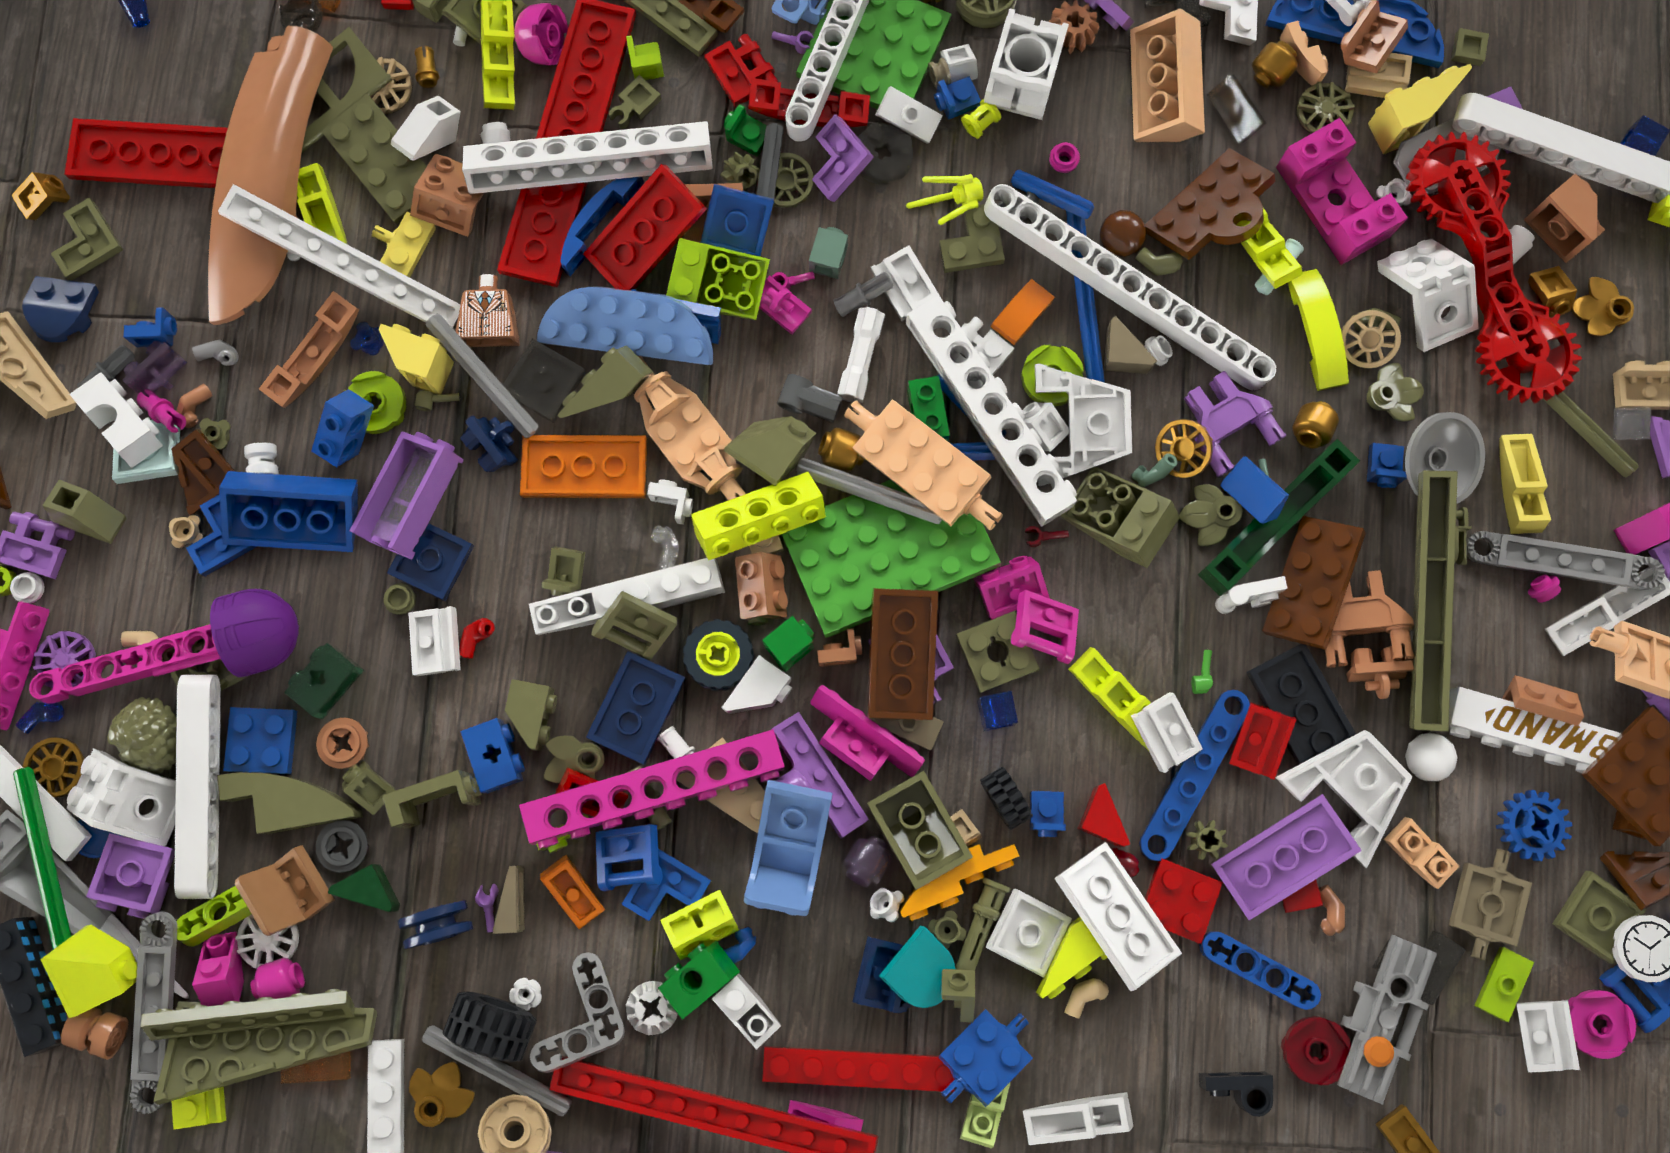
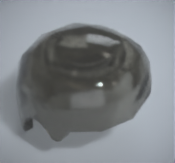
(301, 13)

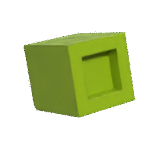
(645, 59)

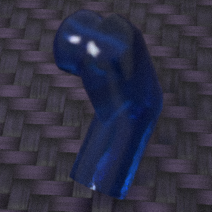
(40, 713)

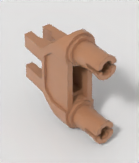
(1370, 615)

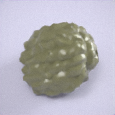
(145, 735)

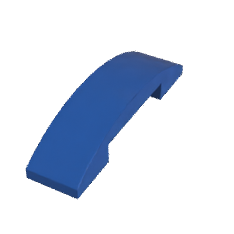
(591, 215)

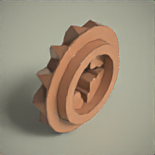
(328, 745)

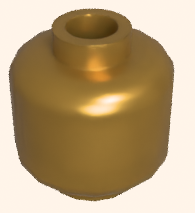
(1274, 64)
(1315, 424)
(838, 451)

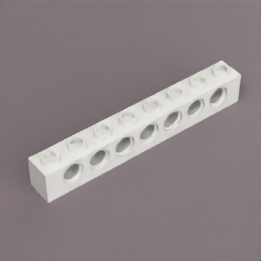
(586, 157)
(941, 314)

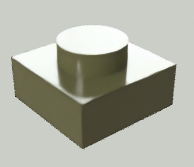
(1470, 47)

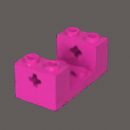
(1320, 167)

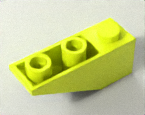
(1071, 959)

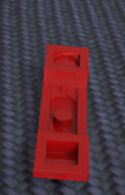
(772, 101)

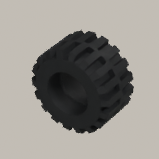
(489, 1026)

